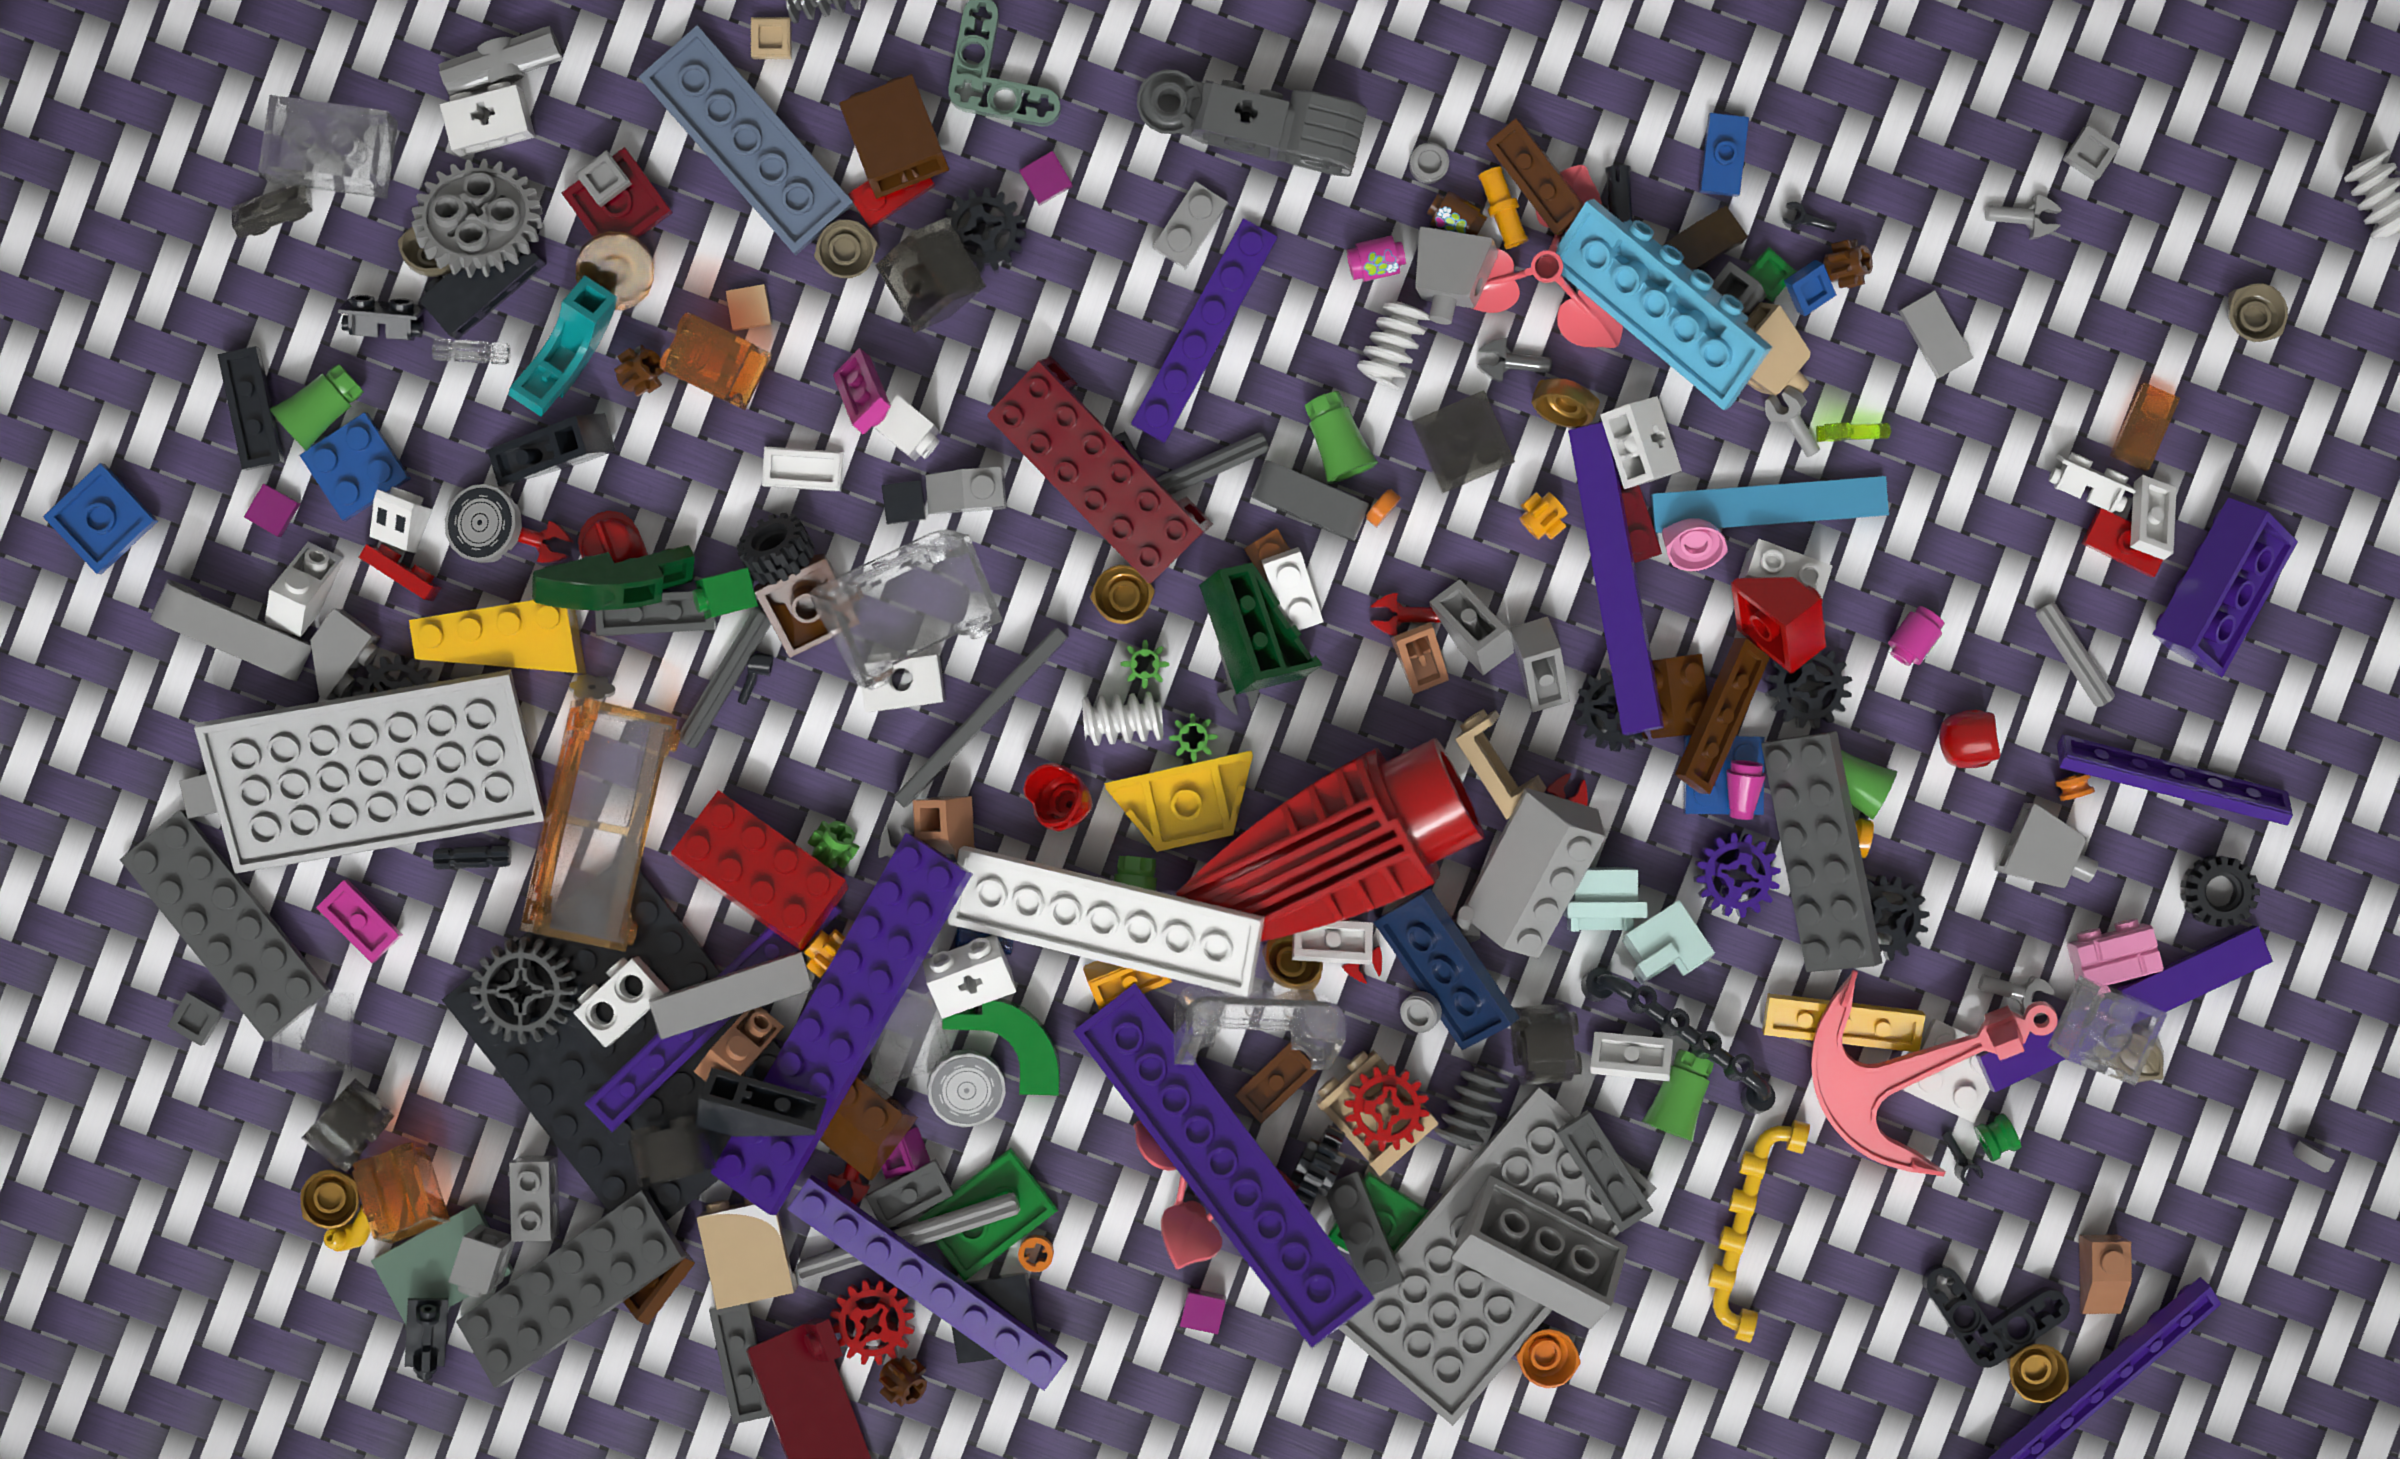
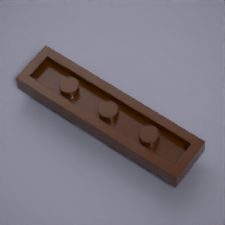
(1722, 716)

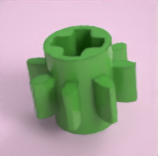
(1145, 653)
(1185, 745)
(833, 844)

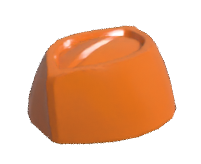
(1548, 1358)

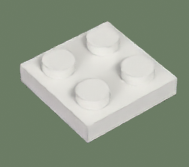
(1957, 1088)

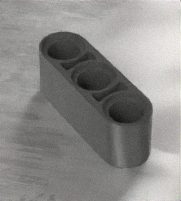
(1310, 500)

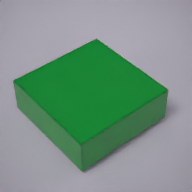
(1771, 273)

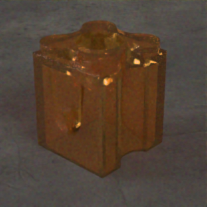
(715, 360)
(400, 1193)

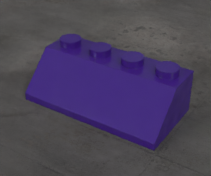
(2225, 586)

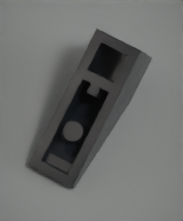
(464, 301)
(552, 448)
(756, 1108)

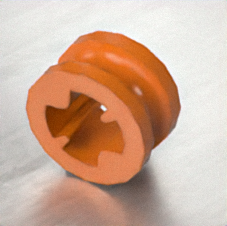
(2074, 787)
(1041, 1263)

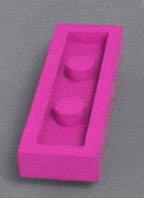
(862, 391)

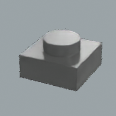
(195, 1018)

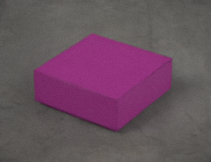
(1046, 178)
(272, 510)

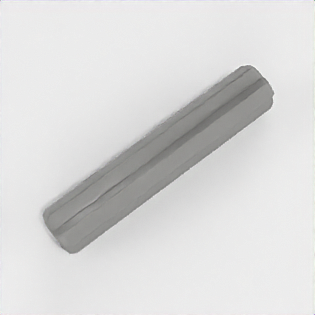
(2075, 654)

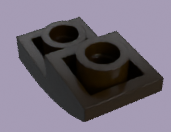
(1708, 239)

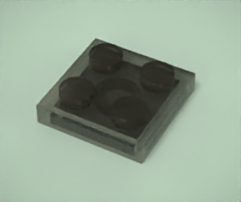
(1463, 442)

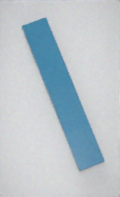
(1774, 503)

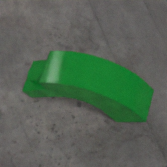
(1026, 1035)

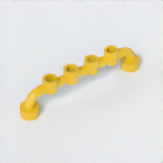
(1743, 1204)

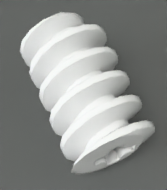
(2379, 194)
(1392, 343)
(1122, 718)

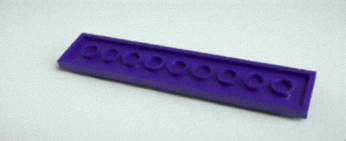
(849, 1012)
(1225, 1167)

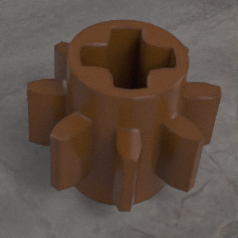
(1848, 263)
(639, 370)
(903, 1380)

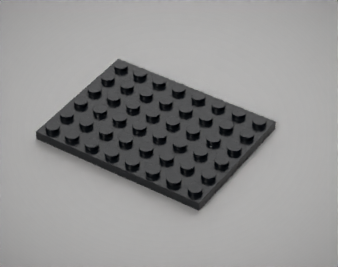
(569, 1067)

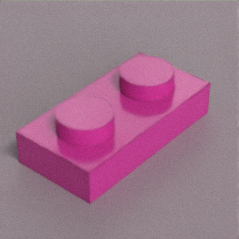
(359, 921)

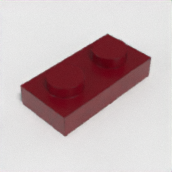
(1640, 528)

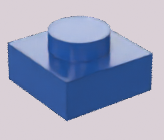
(1810, 287)

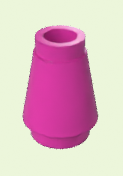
(1744, 787)

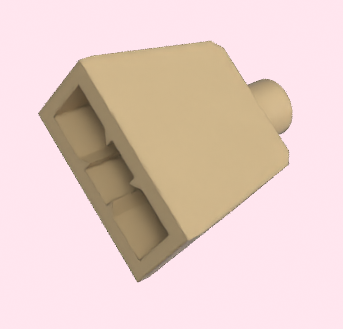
(1787, 355)

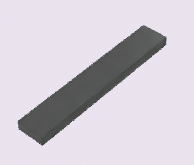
(980, 717)

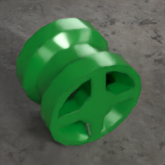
(1997, 1137)

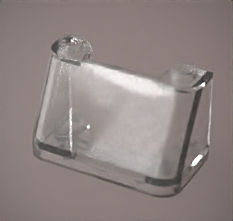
(906, 604)
(1312, 1018)

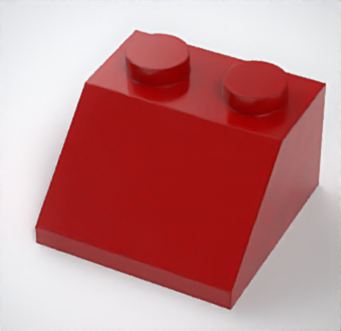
(1780, 618)

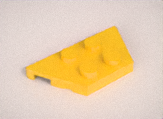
(1185, 801)

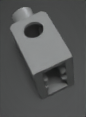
(1452, 270)
(2045, 850)

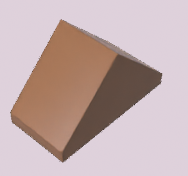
(1420, 657)

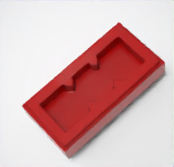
(2112, 537)

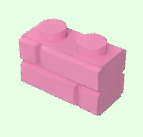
(2116, 954)

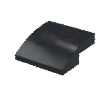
(1011, 1294)

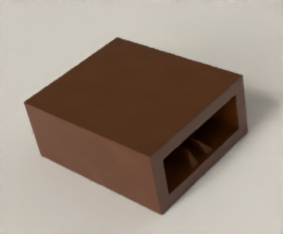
(893, 136)

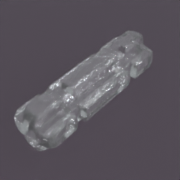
(471, 351)

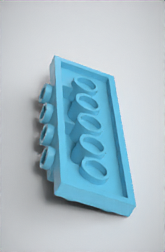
(1662, 302)

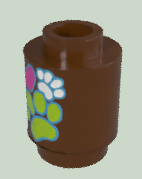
(1456, 214)

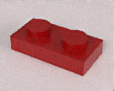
(879, 209)
(387, 561)

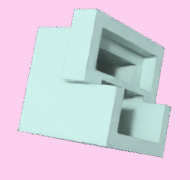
(1606, 900)
(1667, 940)

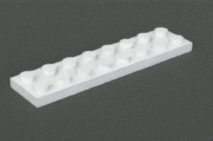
(1109, 921)

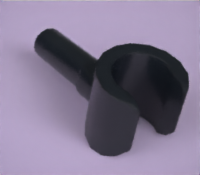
(1807, 219)
(758, 665)
(1961, 1160)

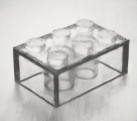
(328, 146)

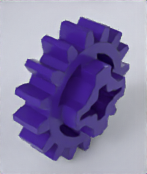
(1741, 856)

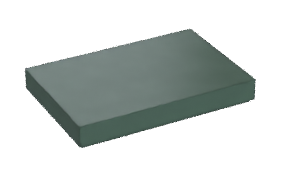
(426, 1261)

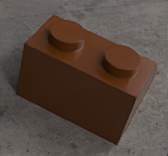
(867, 1126)

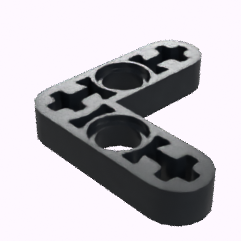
(1995, 1329)

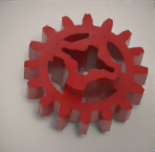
(1404, 1109)
(885, 1331)

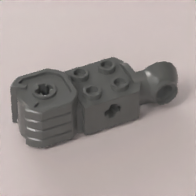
(1307, 132)

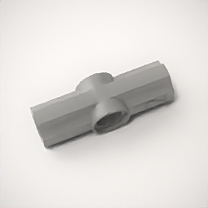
(500, 61)

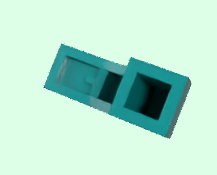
(569, 348)

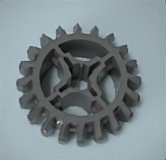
(524, 1007)

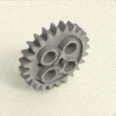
(477, 218)

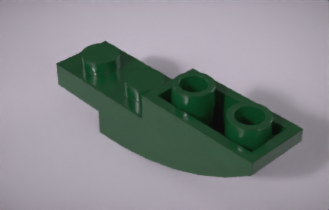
(604, 585)

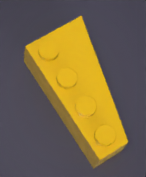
(503, 636)

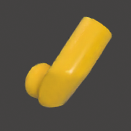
(349, 1235)

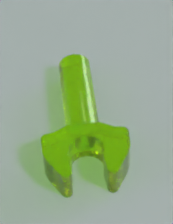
(1846, 431)

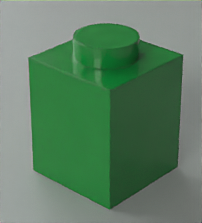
(724, 593)

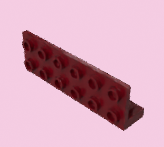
(1096, 471)
(807, 1393)

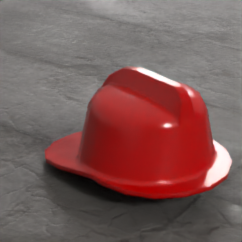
(613, 534)

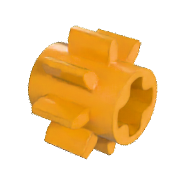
(1543, 515)
(822, 951)

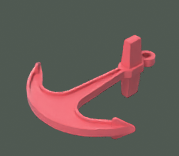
(1854, 1090)

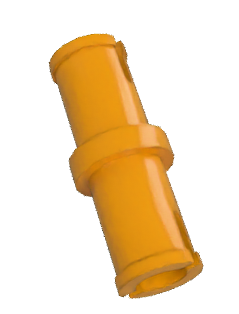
(1503, 207)

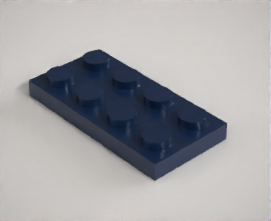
(1446, 968)

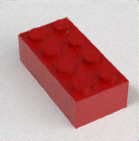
(759, 870)

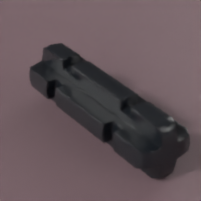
(471, 857)

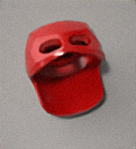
(1969, 739)
(1052, 791)

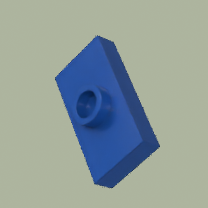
(1724, 154)

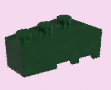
(1253, 632)

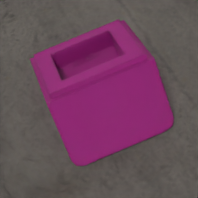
(907, 1156)
(1203, 1310)

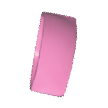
(1694, 544)

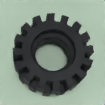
(775, 548)
(2243, 893)

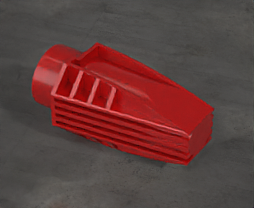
(1345, 843)

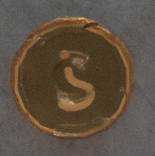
(618, 265)

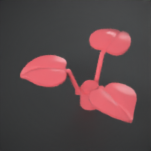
(1578, 318)
(1184, 1226)

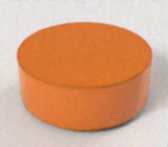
(1383, 507)

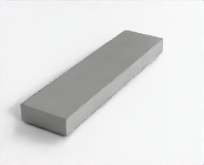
(730, 994)

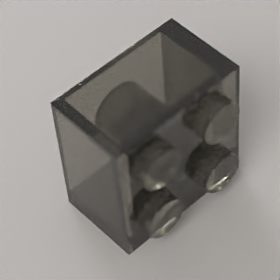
(930, 275)

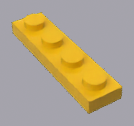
(1865, 1026)

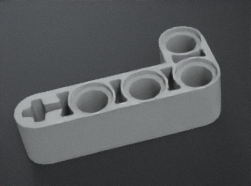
(230, 631)

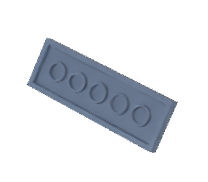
(746, 140)

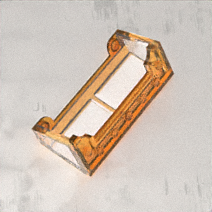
(597, 824)

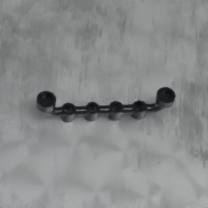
(1755, 1096)

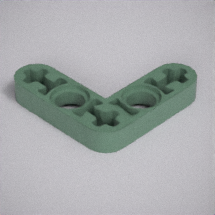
(978, 75)

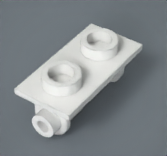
(2106, 488)

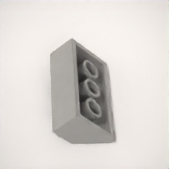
(1534, 871)
(1540, 1252)

